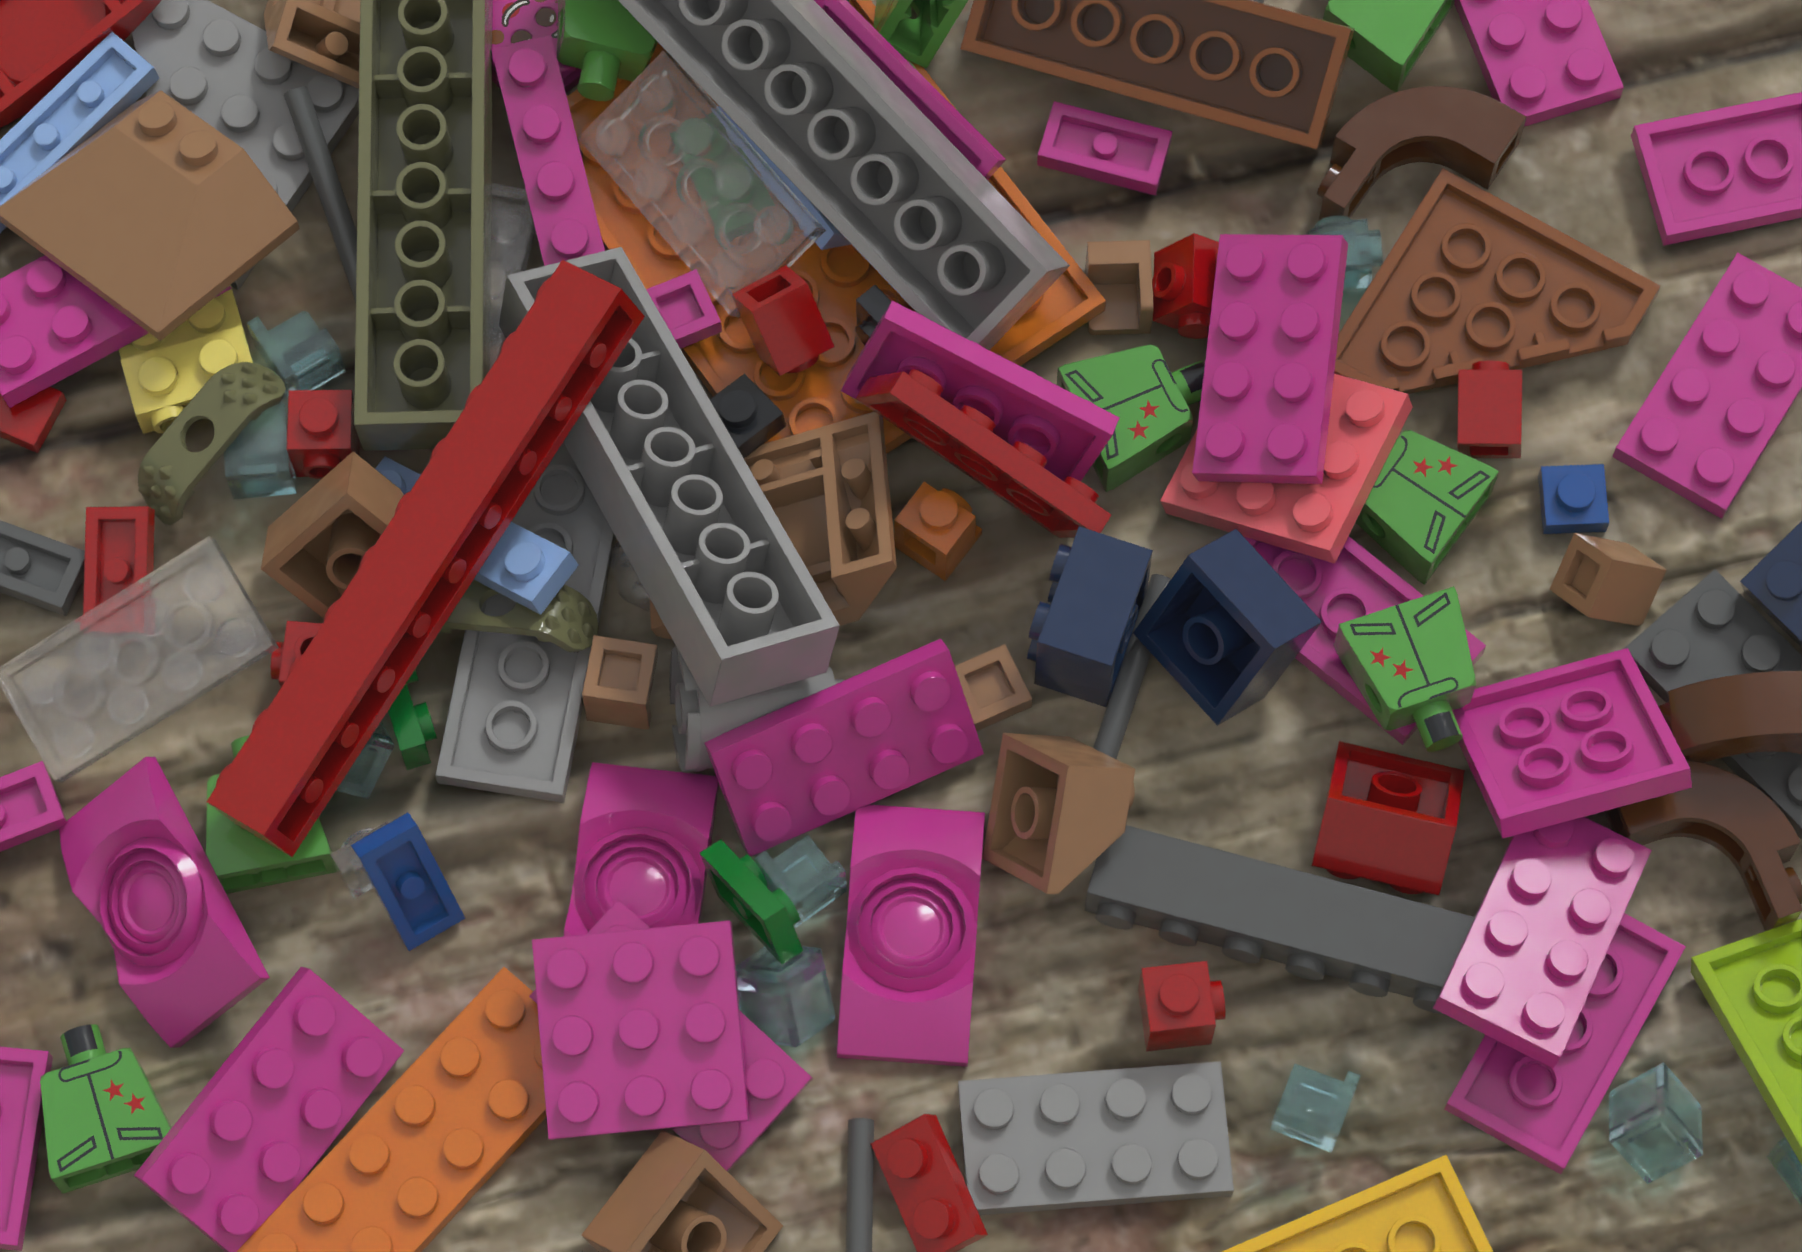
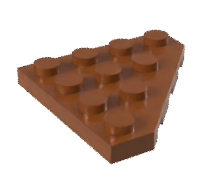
(1484, 286)

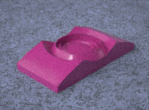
(642, 846)
(159, 904)
(911, 935)

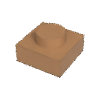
(993, 687)

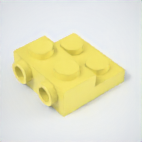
(172, 371)

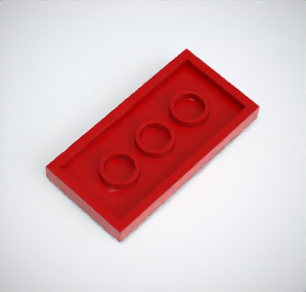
(969, 444)

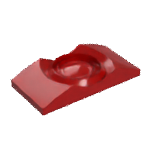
(50, 38)

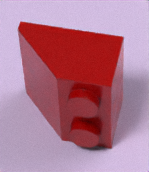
(1389, 819)

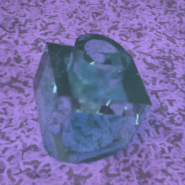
(1363, 248)

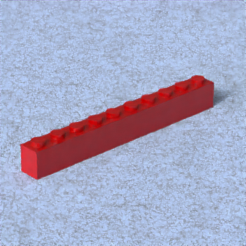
(426, 558)

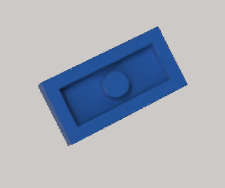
(408, 881)

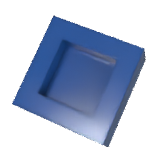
(1573, 499)

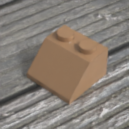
(328, 530)
(1054, 808)
(681, 1203)

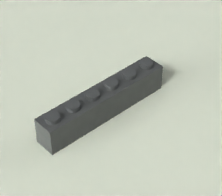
(1276, 915)

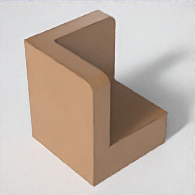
(1124, 279)
(1607, 579)
(619, 682)

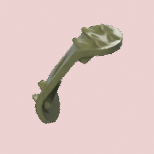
(230, 402)
(566, 621)

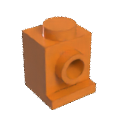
(936, 529)

